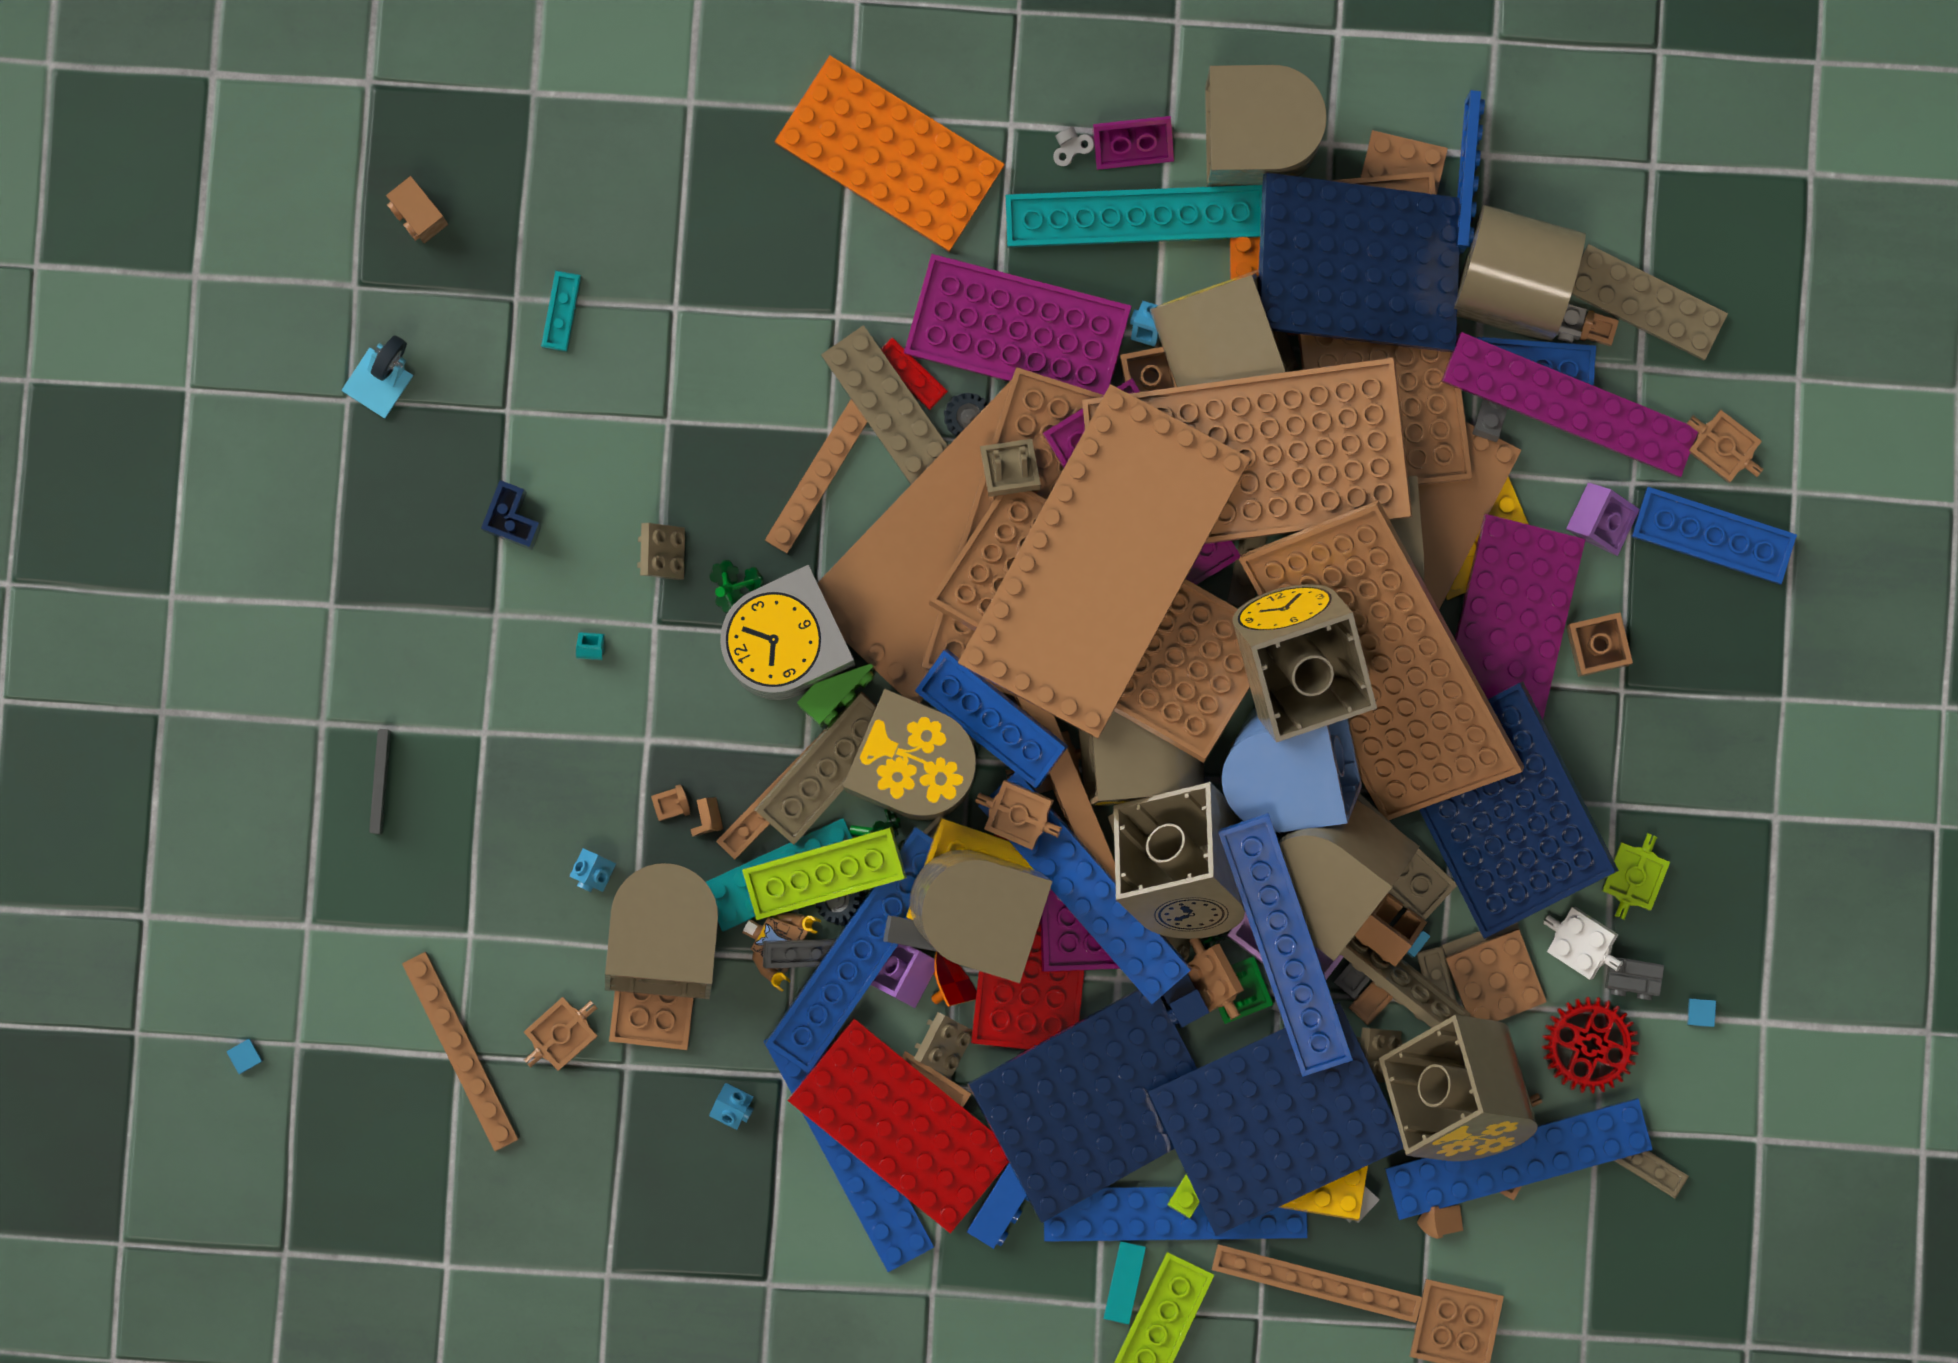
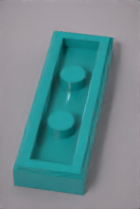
(561, 311)
(1124, 1282)

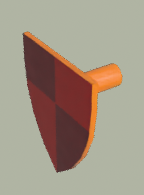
(953, 983)

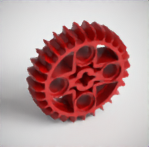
(1625, 1050)

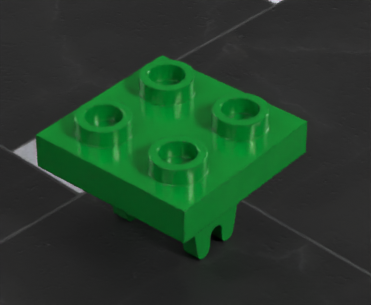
(1255, 994)

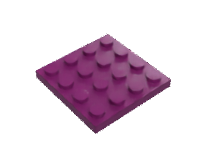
(1066, 941)

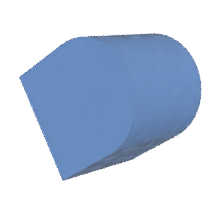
(1297, 781)

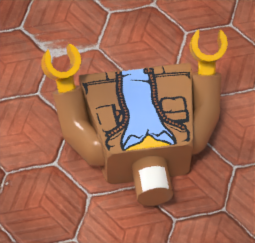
(780, 927)

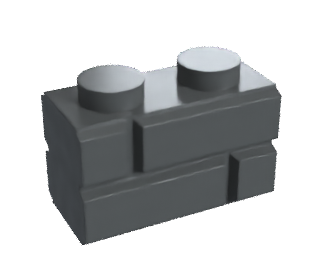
(1635, 977)

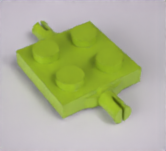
(1637, 878)

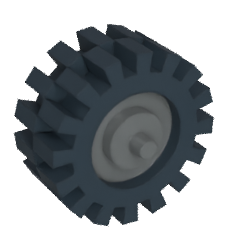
(962, 411)
(841, 909)

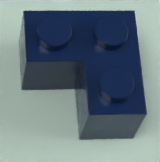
(503, 517)
(1184, 1002)

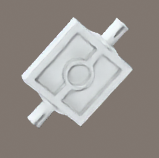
(1582, 943)

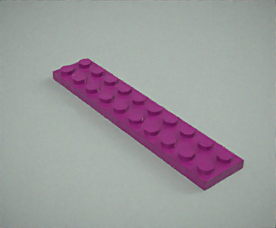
(1569, 405)

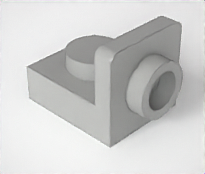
(1572, 324)

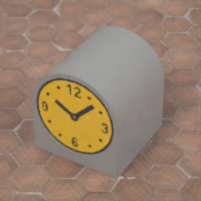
(784, 638)

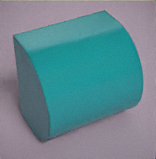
(590, 646)

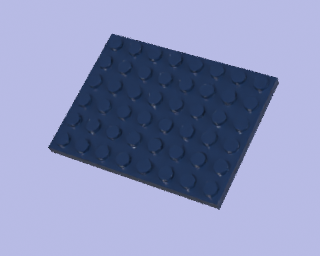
(1359, 262)
(1523, 836)
(1080, 1103)
(1267, 1135)

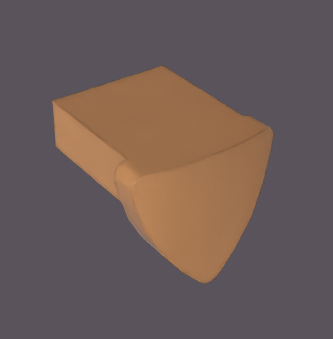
(1598, 328)
(671, 803)
(709, 817)
(1441, 1221)

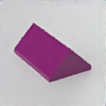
(1133, 142)

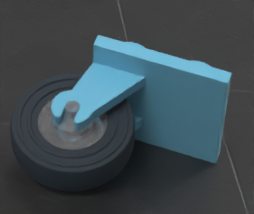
(380, 377)

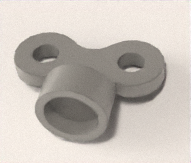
(1071, 145)

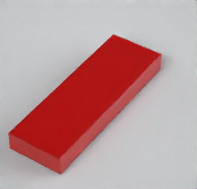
(913, 375)

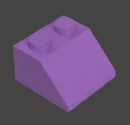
(1603, 518)
(905, 974)

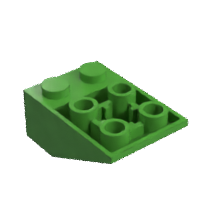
(830, 694)

